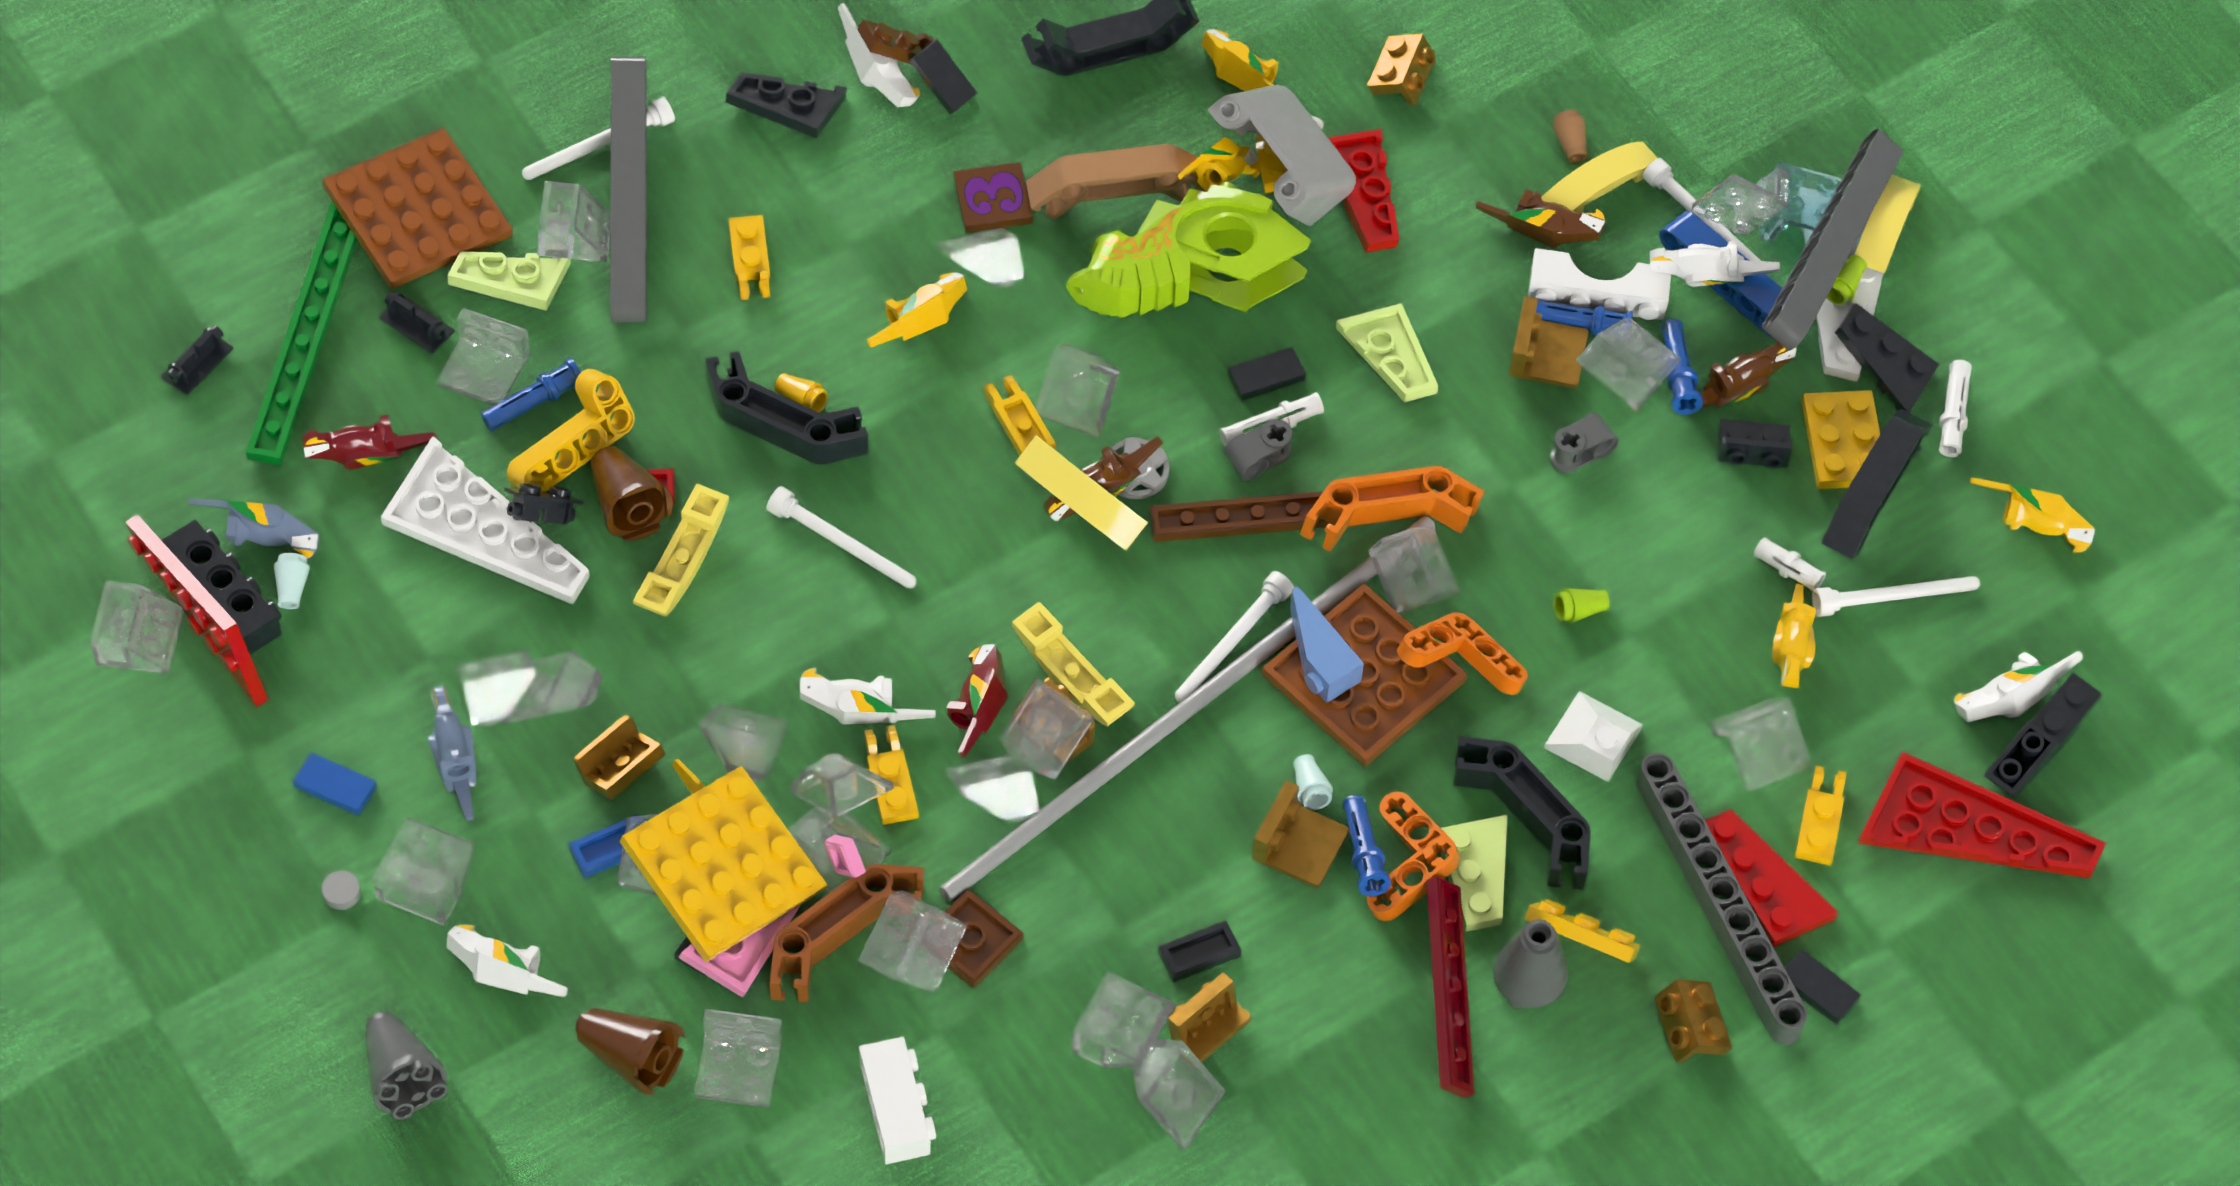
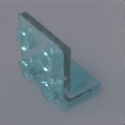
(1807, 199)

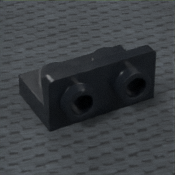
(1754, 443)

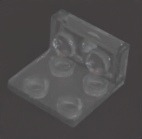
(1743, 204)
(485, 358)
(1764, 742)
(738, 1058)

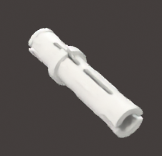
(1308, 407)
(1954, 419)

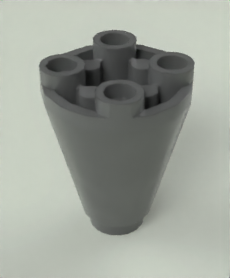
(1532, 967)
(401, 1067)

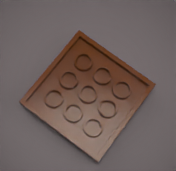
(417, 208)
(1390, 693)

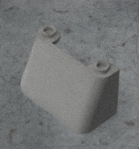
(1316, 170)

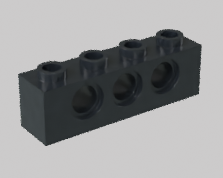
(194, 544)

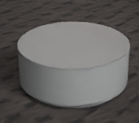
(341, 890)

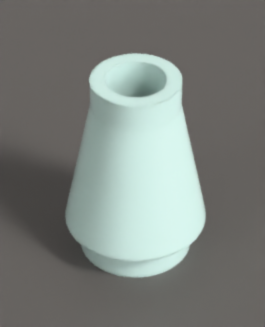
(290, 576)
(1314, 788)

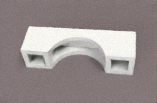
(1560, 281)

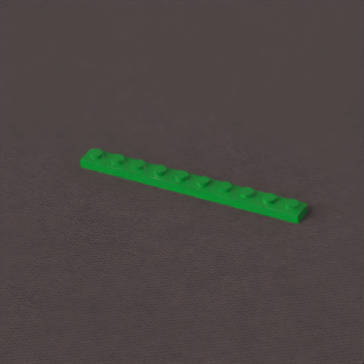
(302, 341)

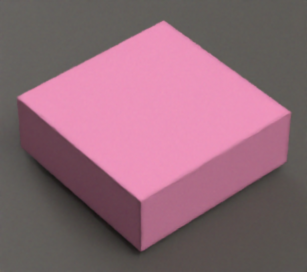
(844, 856)

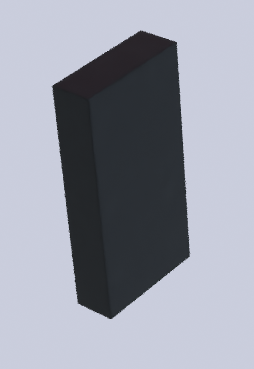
(943, 76)
(1267, 373)
(1199, 951)
(1821, 987)

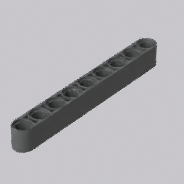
(628, 190)
(1832, 239)
(1719, 912)

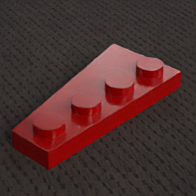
(1370, 201)
(1776, 892)

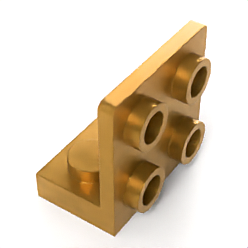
(1546, 349)
(1298, 839)

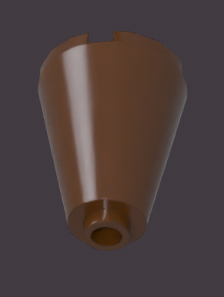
(628, 495)
(633, 1046)

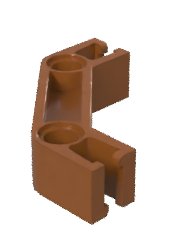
(835, 922)

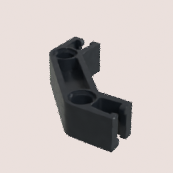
(1110, 38)
(784, 420)
(1875, 482)
(1530, 799)

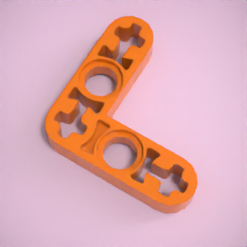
(1466, 637)
(1424, 850)

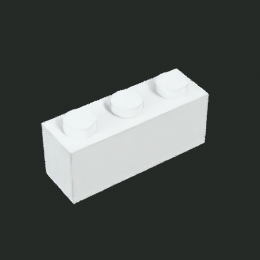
(896, 1100)

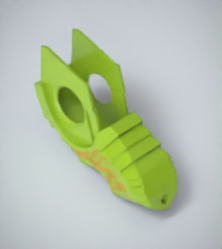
(1179, 248)

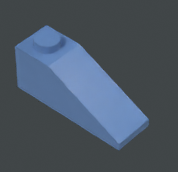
(1326, 658)

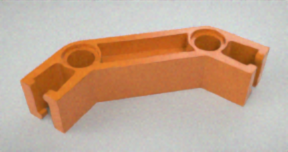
(1391, 498)

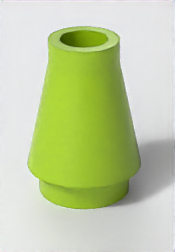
(1847, 281)
(1579, 603)

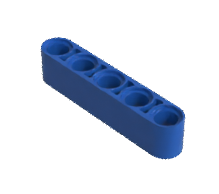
(1752, 297)

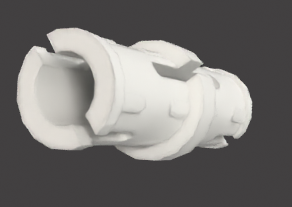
(1789, 564)

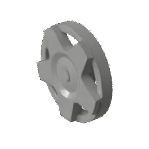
(1148, 476)

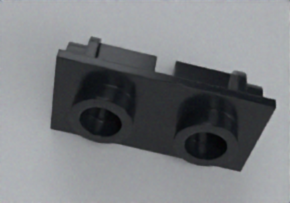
(415, 322)
(197, 361)
(529, 500)

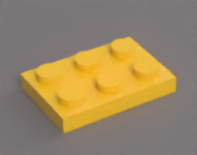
(1839, 434)
(1585, 930)

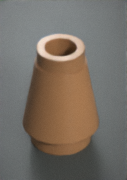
(1571, 134)

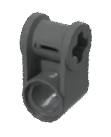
(1582, 443)
(1258, 450)

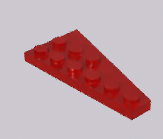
(204, 613)
(1954, 818)

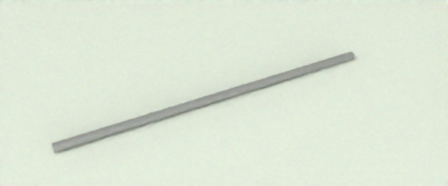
(1154, 733)

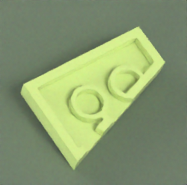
(519, 280)
(1391, 349)
(1480, 870)

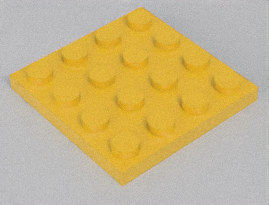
(723, 863)

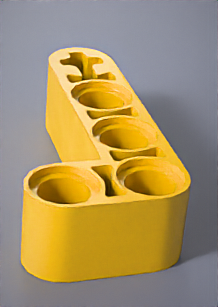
(538, 463)

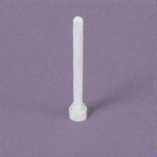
(658, 113)
(1660, 175)
(784, 504)
(1275, 589)
(1828, 600)

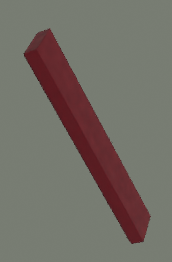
(1450, 987)

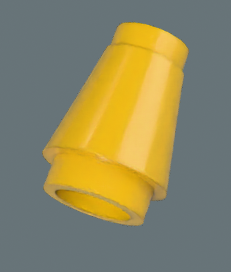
(802, 391)

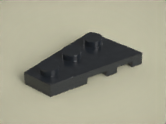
(794, 106)
(1893, 361)

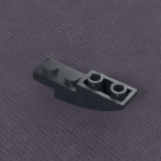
(2043, 736)

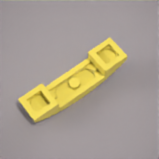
(1601, 176)
(1887, 223)
(1081, 493)
(684, 552)
(1068, 667)

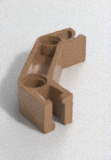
(1110, 176)

